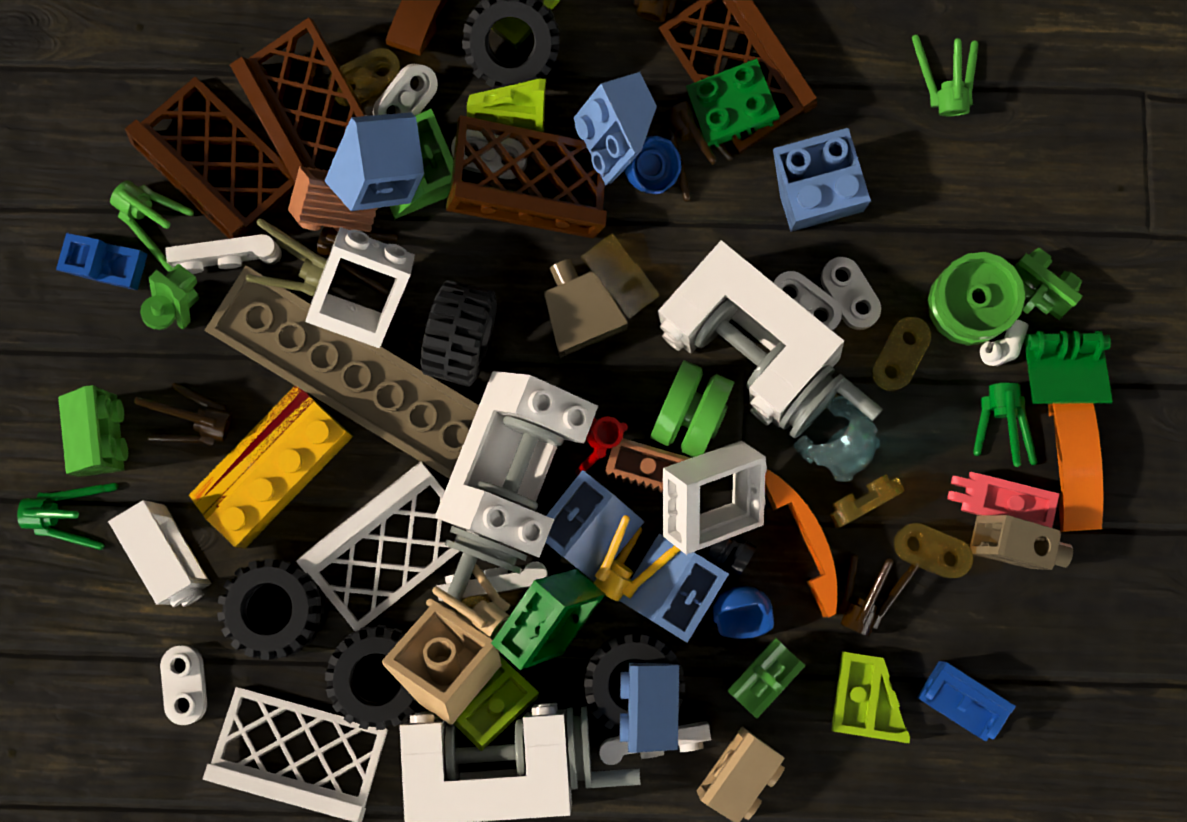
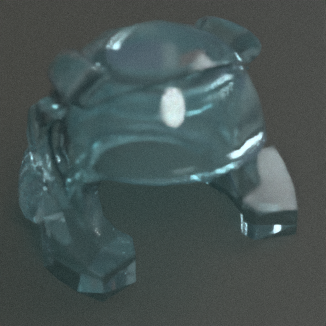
(849, 448)

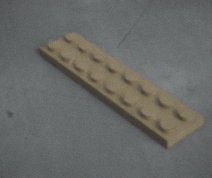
(345, 373)

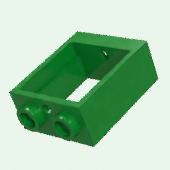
(543, 619)

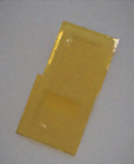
(620, 275)

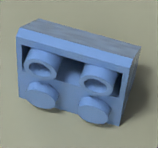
(616, 124)
(377, 162)
(820, 179)
(587, 523)
(678, 591)
(652, 707)

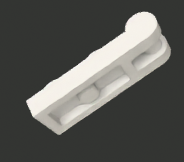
(224, 253)
(501, 580)
(689, 739)

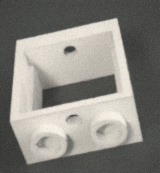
(350, 318)
(681, 497)
(160, 554)

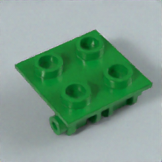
(732, 103)
(1068, 367)

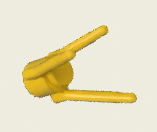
(614, 576)

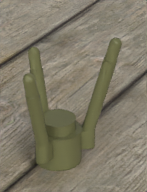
(310, 271)

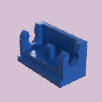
(965, 701)

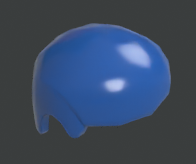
(655, 166)
(743, 613)

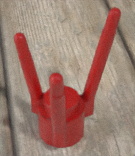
(602, 435)

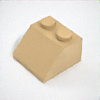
(443, 662)
(741, 776)

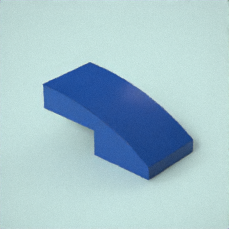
(101, 261)

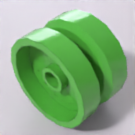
(995, 286)
(692, 410)

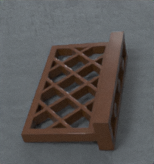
(766, 45)
(269, 101)
(184, 173)
(517, 206)

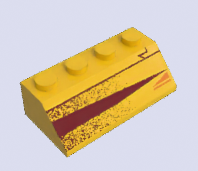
(269, 467)

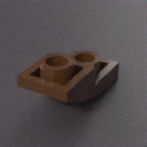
(414, 25)

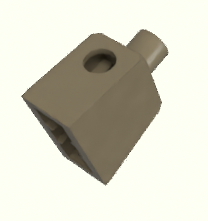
(581, 309)
(1019, 542)

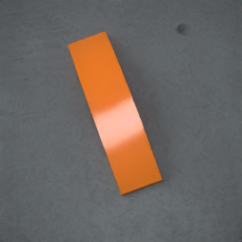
(1079, 466)
(825, 585)

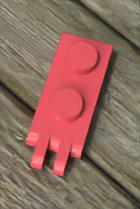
(1001, 497)

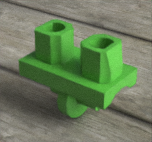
(1044, 288)
(170, 299)
(766, 678)

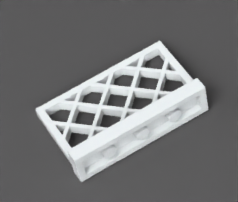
(359, 527)
(283, 788)

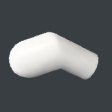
(1007, 348)

